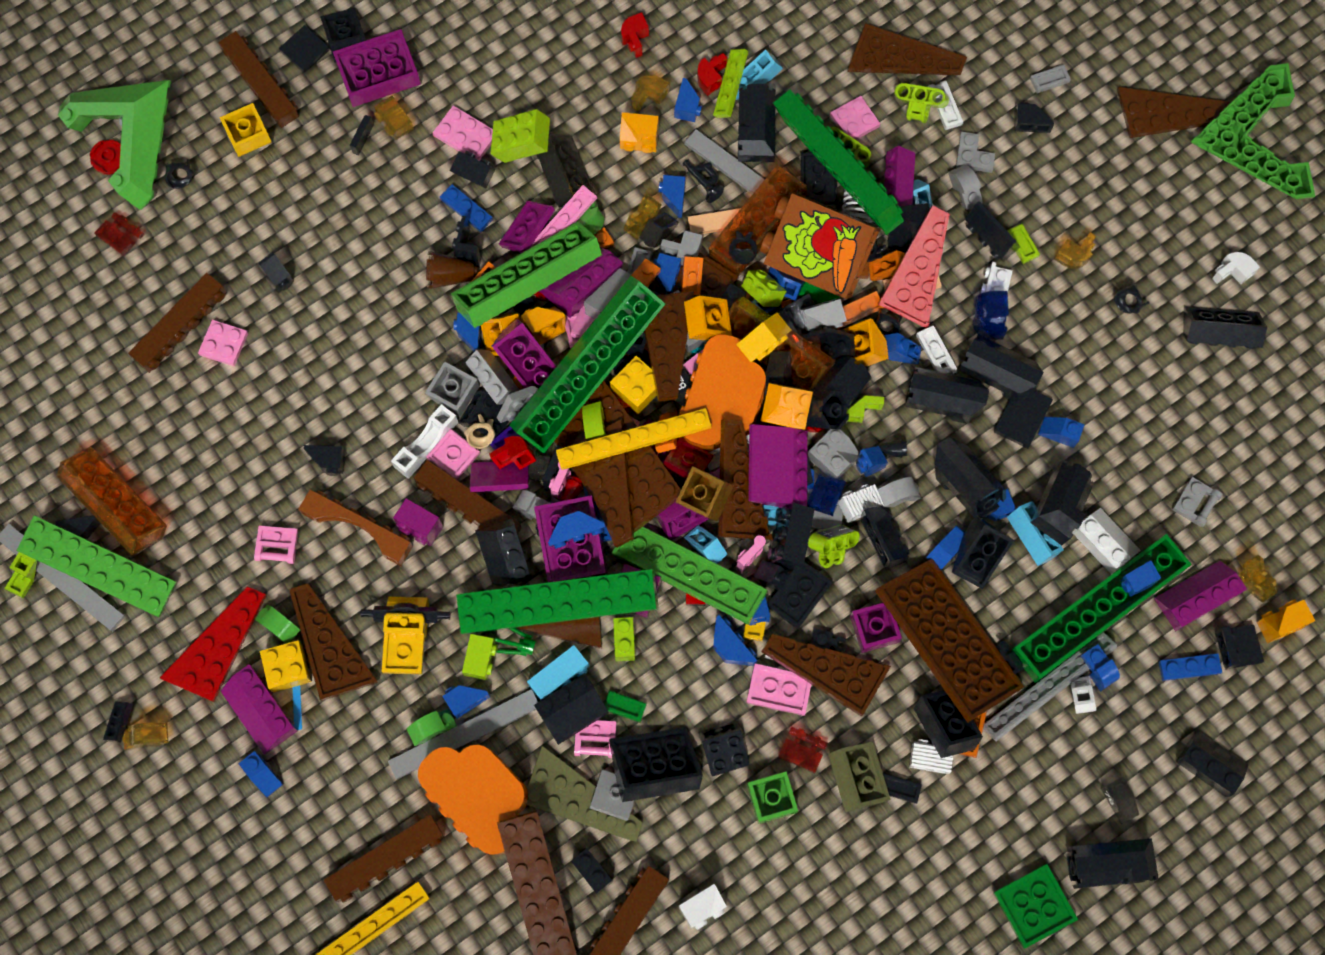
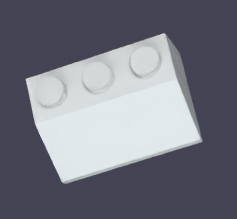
(1106, 541)

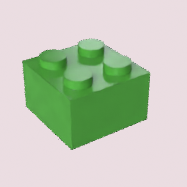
(772, 797)

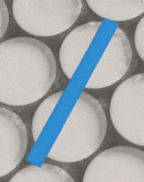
(297, 707)

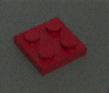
(685, 456)

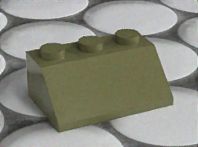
(859, 776)

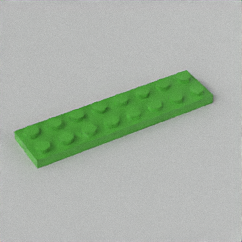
(96, 566)
(693, 574)

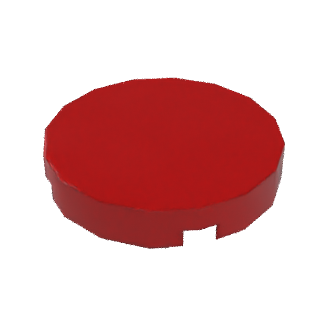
(106, 156)

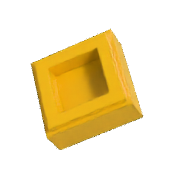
(754, 632)

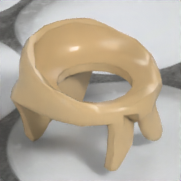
(475, 438)

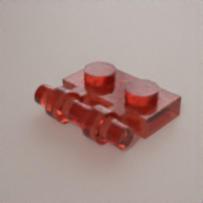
(115, 238)
(801, 755)

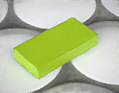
(1027, 248)

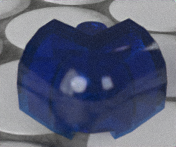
(991, 314)

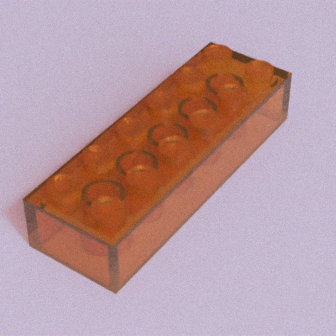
(756, 217)
(807, 361)
(111, 500)

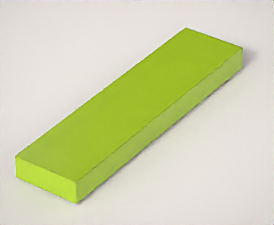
(730, 83)

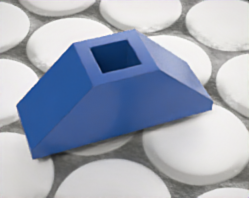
(574, 527)
(730, 645)

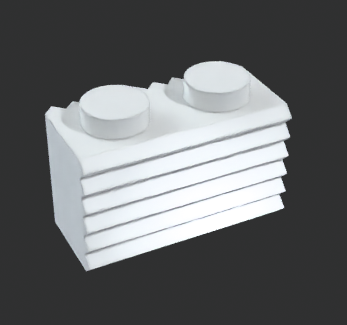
(855, 503)
(926, 757)

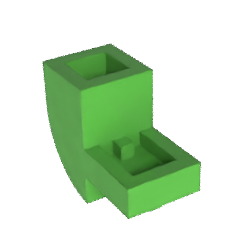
(592, 219)
(277, 624)
(431, 726)

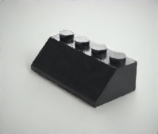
(1224, 327)

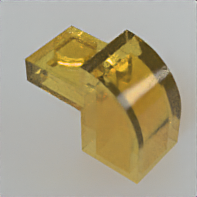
(649, 87)
(637, 221)
(1076, 256)
(1257, 580)
(145, 735)

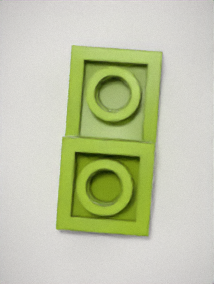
(593, 420)

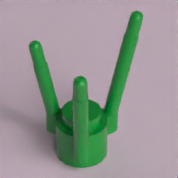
(524, 646)

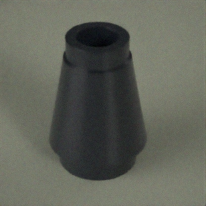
(894, 448)

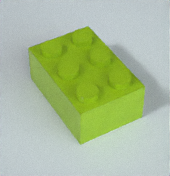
(520, 136)

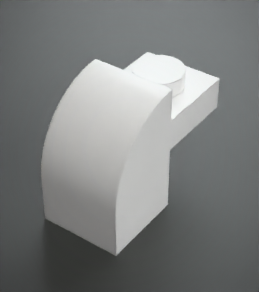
(1238, 265)
(1083, 695)

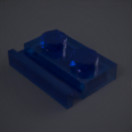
(826, 494)

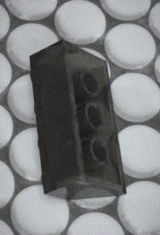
(563, 168)

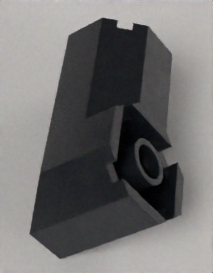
(756, 124)
(1002, 369)
(837, 393)
(947, 395)
(967, 478)
(1063, 502)
(1112, 863)

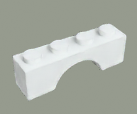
(413, 455)

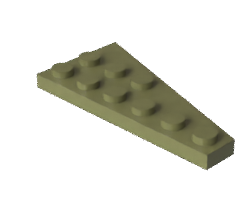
(567, 794)

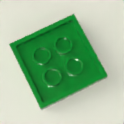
(1035, 906)

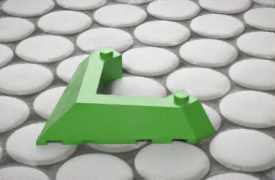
(142, 116)
(1230, 131)

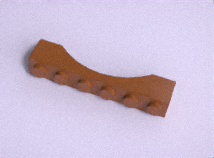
(321, 509)

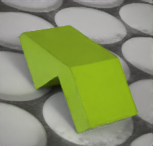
(856, 412)
(23, 576)

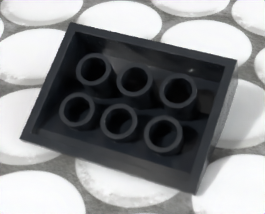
(655, 764)

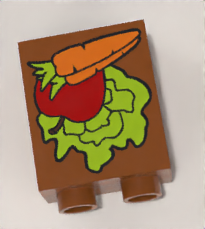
(819, 244)

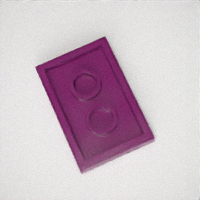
(526, 226)
(488, 477)

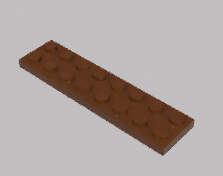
(536, 885)

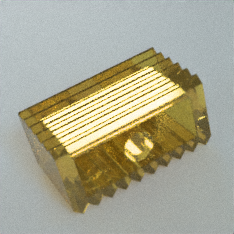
(393, 117)

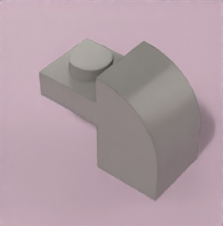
(967, 183)
(689, 246)
(899, 492)
(526, 503)

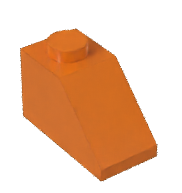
(886, 266)

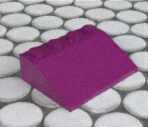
(377, 68)
(575, 287)
(777, 465)
(576, 558)

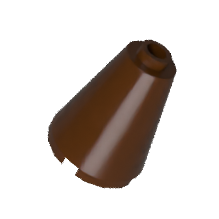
(448, 270)

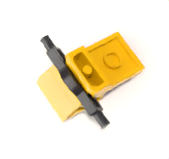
(404, 632)

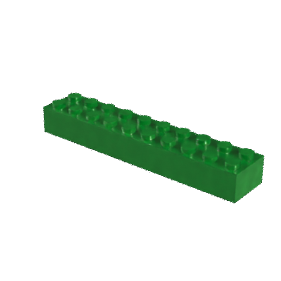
(839, 161)
(587, 364)
(557, 601)
(1096, 611)

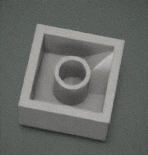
(824, 314)
(452, 388)
(834, 453)

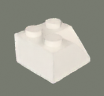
(702, 907)

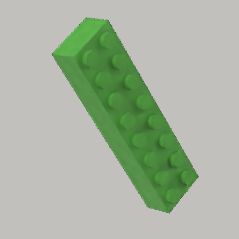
(526, 274)

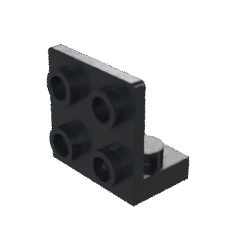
(463, 249)
(792, 315)
(833, 342)
(484, 405)
(1239, 646)
(724, 748)

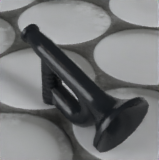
(713, 192)

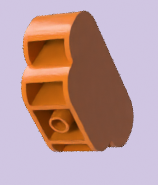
(726, 387)
(474, 792)

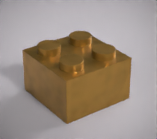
(704, 494)

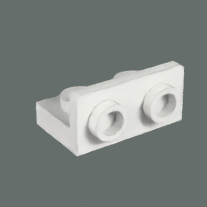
(997, 279)

